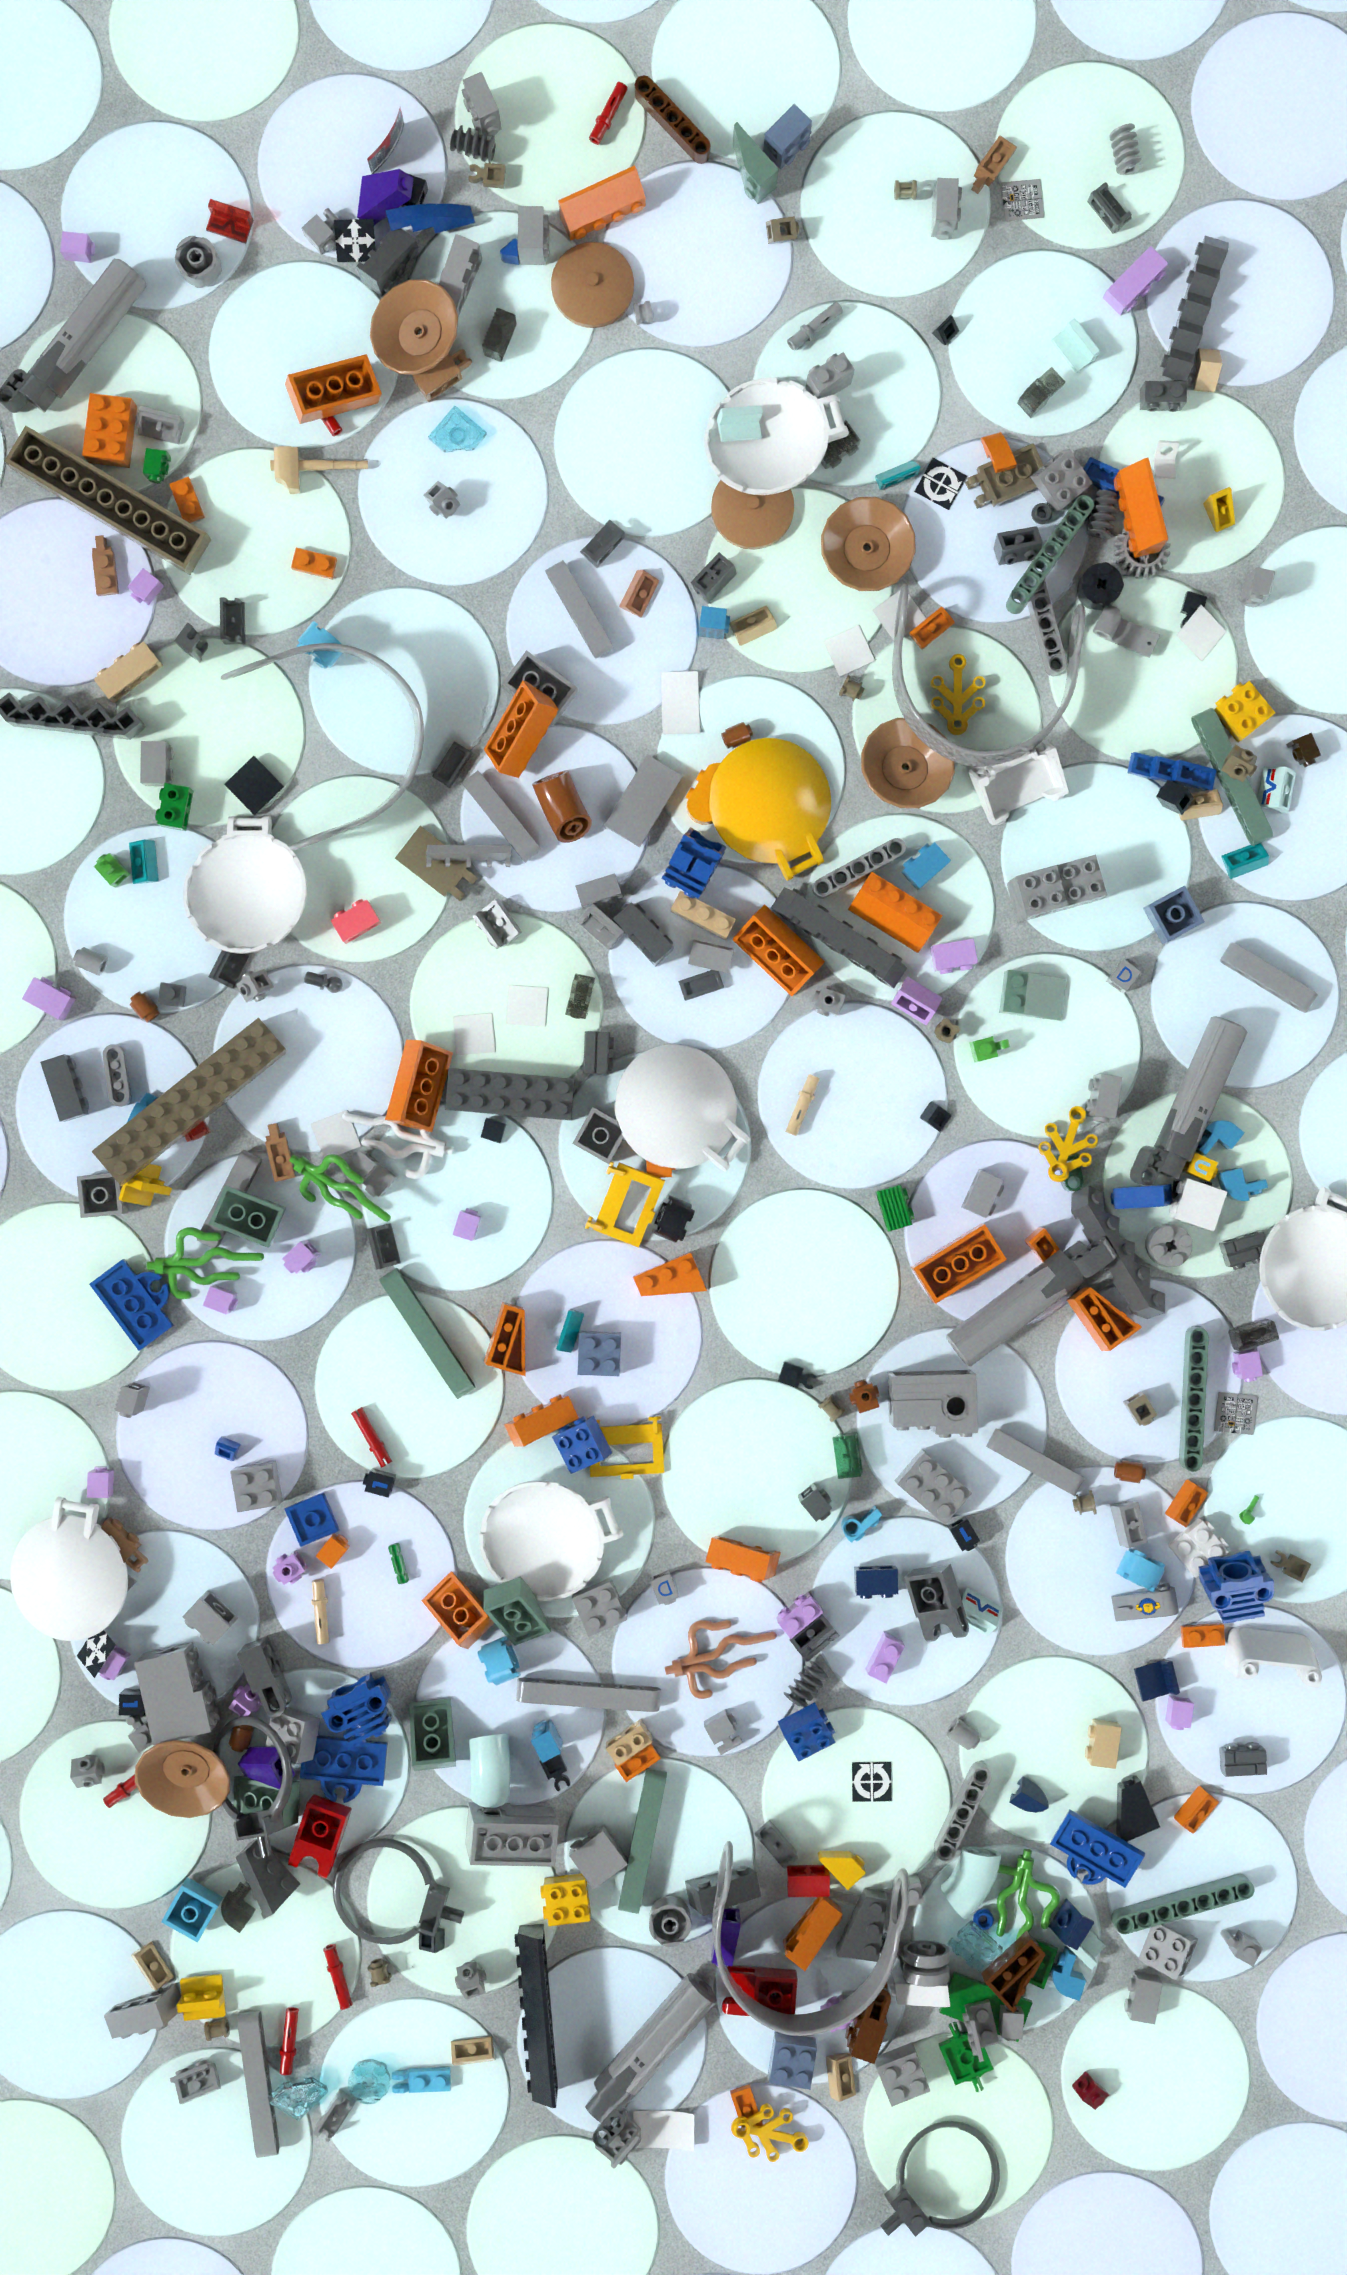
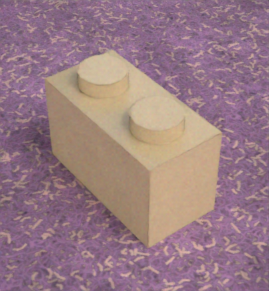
(1103, 1743)

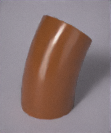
(562, 806)

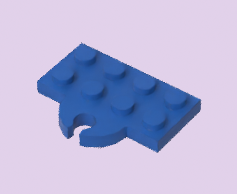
(134, 1302)
(345, 1766)
(1096, 1851)

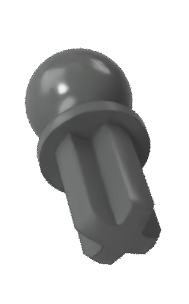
(332, 984)

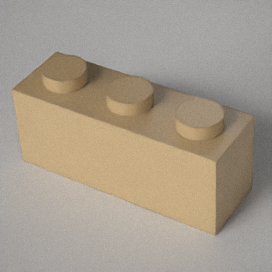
(128, 671)
(703, 915)

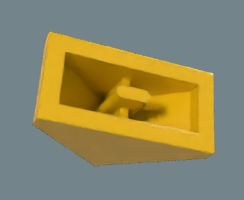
(1220, 509)

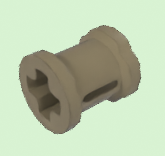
(905, 189)
(831, 1408)
(217, 2029)

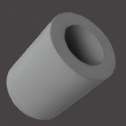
(90, 961)
(963, 1734)

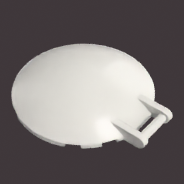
(792, 438)
(245, 889)
(678, 1108)
(1307, 1265)
(545, 1537)
(69, 1574)

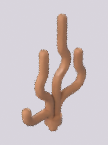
(693, 1663)

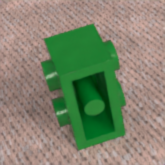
(174, 807)

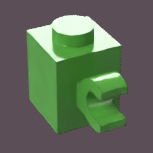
(111, 869)
(987, 1048)

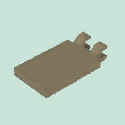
(1007, 484)
(437, 876)

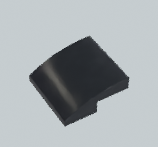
(254, 785)

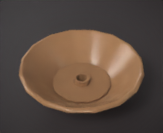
(401, 316)
(874, 524)
(897, 745)
(182, 1779)

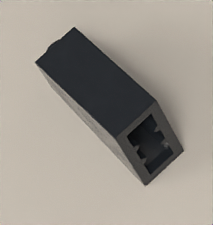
(1134, 1810)

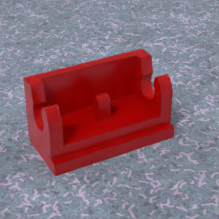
(808, 1881)

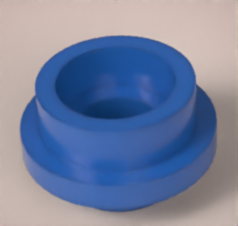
(983, 1924)

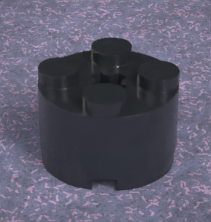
(1104, 575)
(673, 1219)

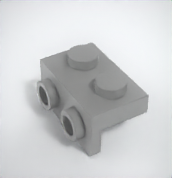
(497, 924)
(196, 2081)
(626, 2140)

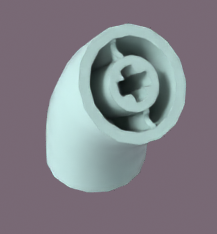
(490, 1770)
(971, 1879)

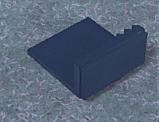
(1156, 1680)
(1070, 1925)

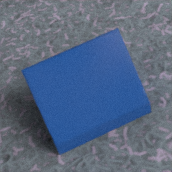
(509, 253)
(227, 1448)

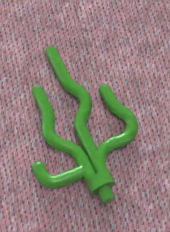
(316, 1174)
(177, 1265)
(1023, 1875)

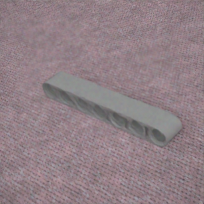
(588, 1694)
(258, 2083)

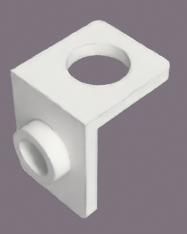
(1165, 462)

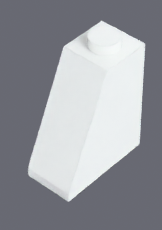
(918, 1995)

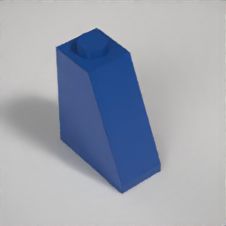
(1142, 1196)

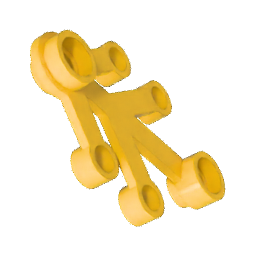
(956, 697)
(1067, 1147)
(767, 2132)

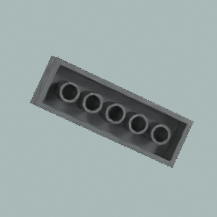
(510, 1094)

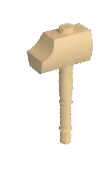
(287, 466)

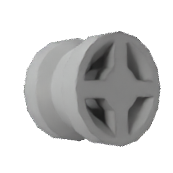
(643, 312)

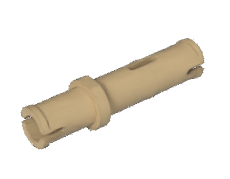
(803, 1103)
(320, 1612)

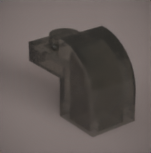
(1040, 391)
(580, 996)
(234, 1908)

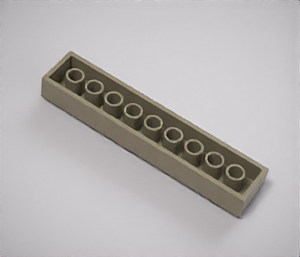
(107, 500)
(189, 1102)

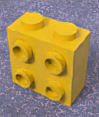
(1243, 710)
(566, 1899)

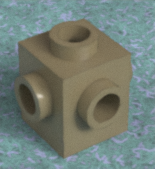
(1240, 763)

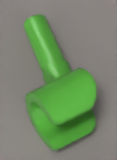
(1245, 1515)

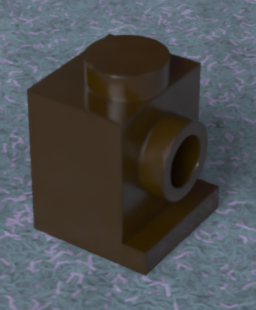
(1305, 750)

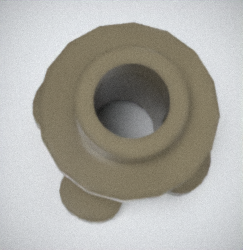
(852, 689)
(953, 1029)
(1084, 1503)
(379, 1972)

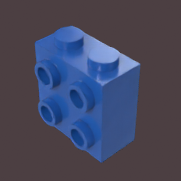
(581, 1444)
(807, 1731)

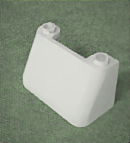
(1019, 782)
(1255, 1647)

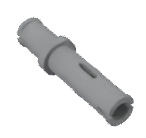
(808, 331)

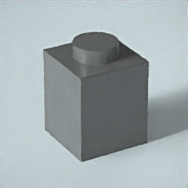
(172, 994)

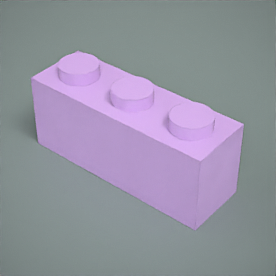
(1136, 281)

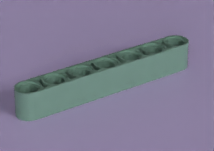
(1053, 546)
(1238, 793)
(427, 1333)
(1197, 1408)
(642, 1841)
(1191, 1908)

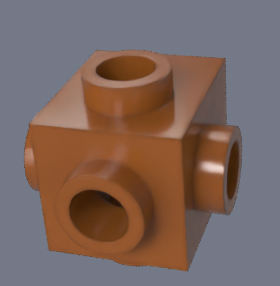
(867, 1403)

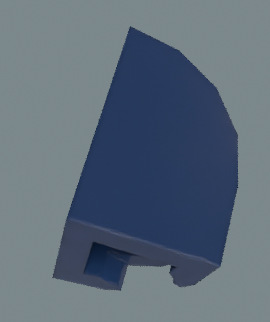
(1029, 1797)

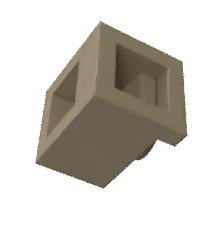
(773, 229)
(1148, 1413)

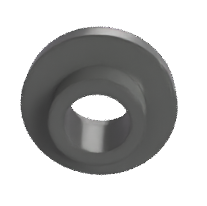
(1044, 508)

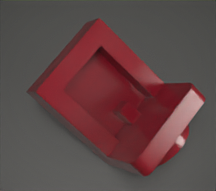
(1090, 2091)

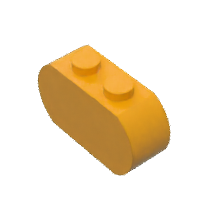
(700, 796)

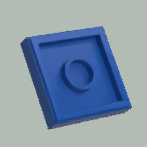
(312, 1519)

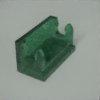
(847, 1455)

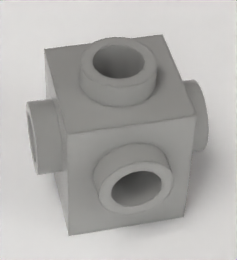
(442, 500)
(255, 985)
(836, 1001)
(87, 1771)
(470, 1979)

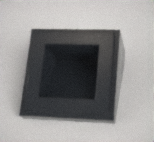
(935, 1116)
(493, 1130)
(431, 1943)

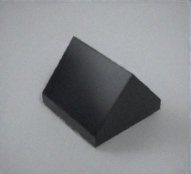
(946, 330)

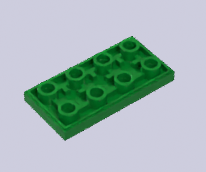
(967, 1990)

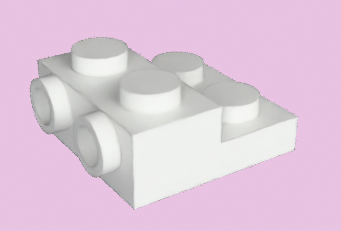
(1197, 1545)

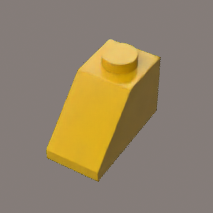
(843, 1866)

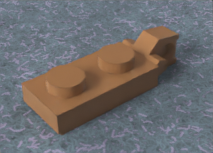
(993, 163)
(104, 568)
(279, 1154)

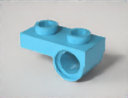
(871, 1519)

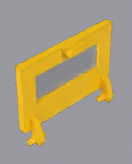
(628, 1204)
(634, 1450)

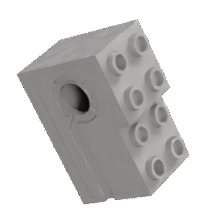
(1056, 888)
(934, 1400)
(174, 1694)
(511, 1835)

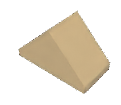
(1207, 370)

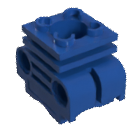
(693, 863)
(1237, 1586)
(359, 1709)

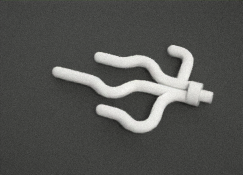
(427, 1144)

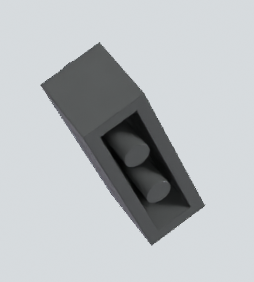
(65, 1087)

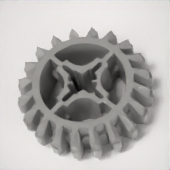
(1142, 565)

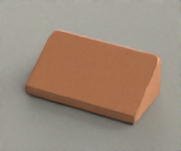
(639, 593)

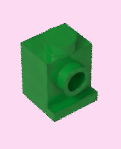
(156, 465)

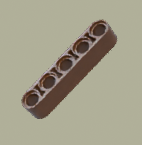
(671, 110)

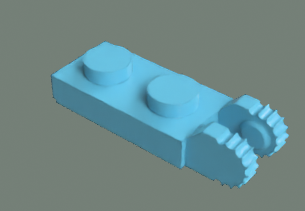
(423, 2080)

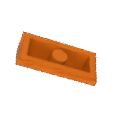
(1186, 1503)
(1196, 1809)

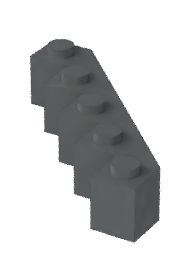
(1194, 308)
(70, 719)
(839, 936)
(1129, 1277)

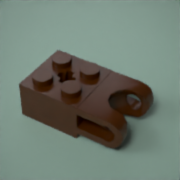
(868, 2028)

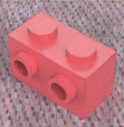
(355, 920)

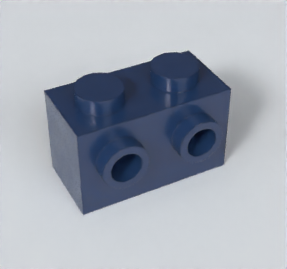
(876, 1581)

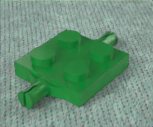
(960, 2059)

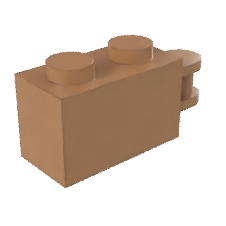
(443, 375)
(127, 1542)

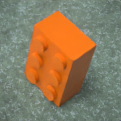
(109, 430)

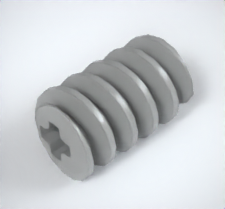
(1124, 150)

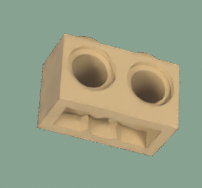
(629, 1742)

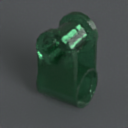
(1076, 1173)

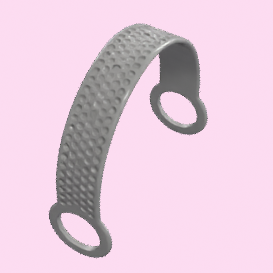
(410, 696)
(956, 752)
(828, 2018)

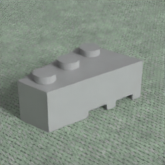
(461, 269)
(143, 2014)

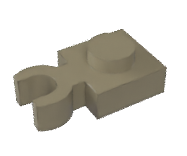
(492, 175)
(1293, 1566)

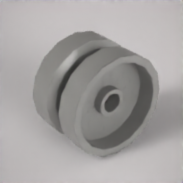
(926, 1963)

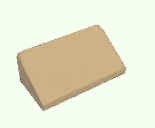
(753, 625)
(1204, 804)
(152, 1966)
(472, 2051)
(840, 2076)

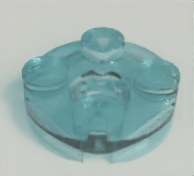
(360, 2089)

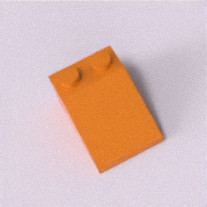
(458, 1610)

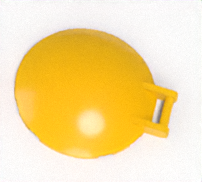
(771, 803)

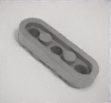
(113, 1066)

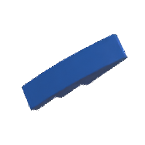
(424, 216)
(1104, 475)
(1177, 771)

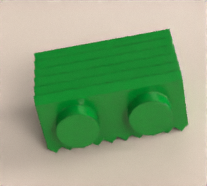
(894, 1207)

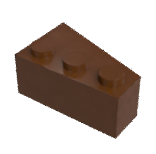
(1013, 1970)

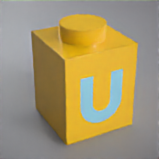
(1201, 1167)

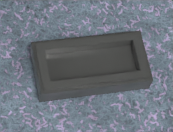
(452, 764)
(701, 984)

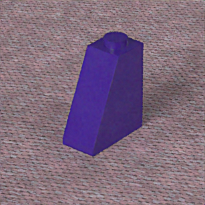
(382, 193)
(263, 1765)
(729, 1936)

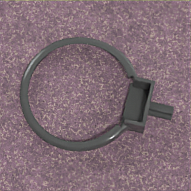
(264, 1822)
(434, 1905)
(908, 2210)

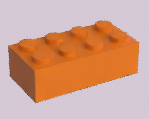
(333, 389)
(958, 1263)

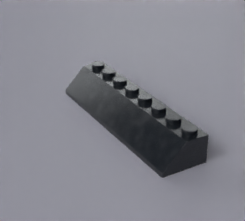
(538, 2014)

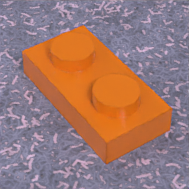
(187, 500)
(314, 563)
(931, 628)
(1203, 1635)
(638, 1762)
(745, 2102)

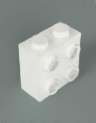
(1197, 1204)

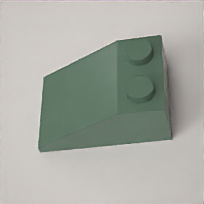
(756, 169)
(1032, 995)
(247, 1216)
(515, 1611)
(432, 1734)
(257, 1796)

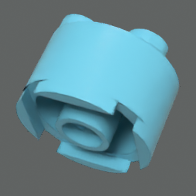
(315, 636)
(1139, 1570)
(499, 1661)

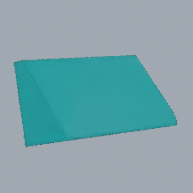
(897, 474)
(1245, 860)
(143, 861)
(570, 1331)

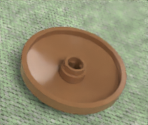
(592, 285)
(751, 519)

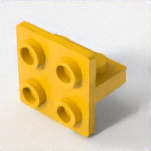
(143, 1186)
(202, 1997)

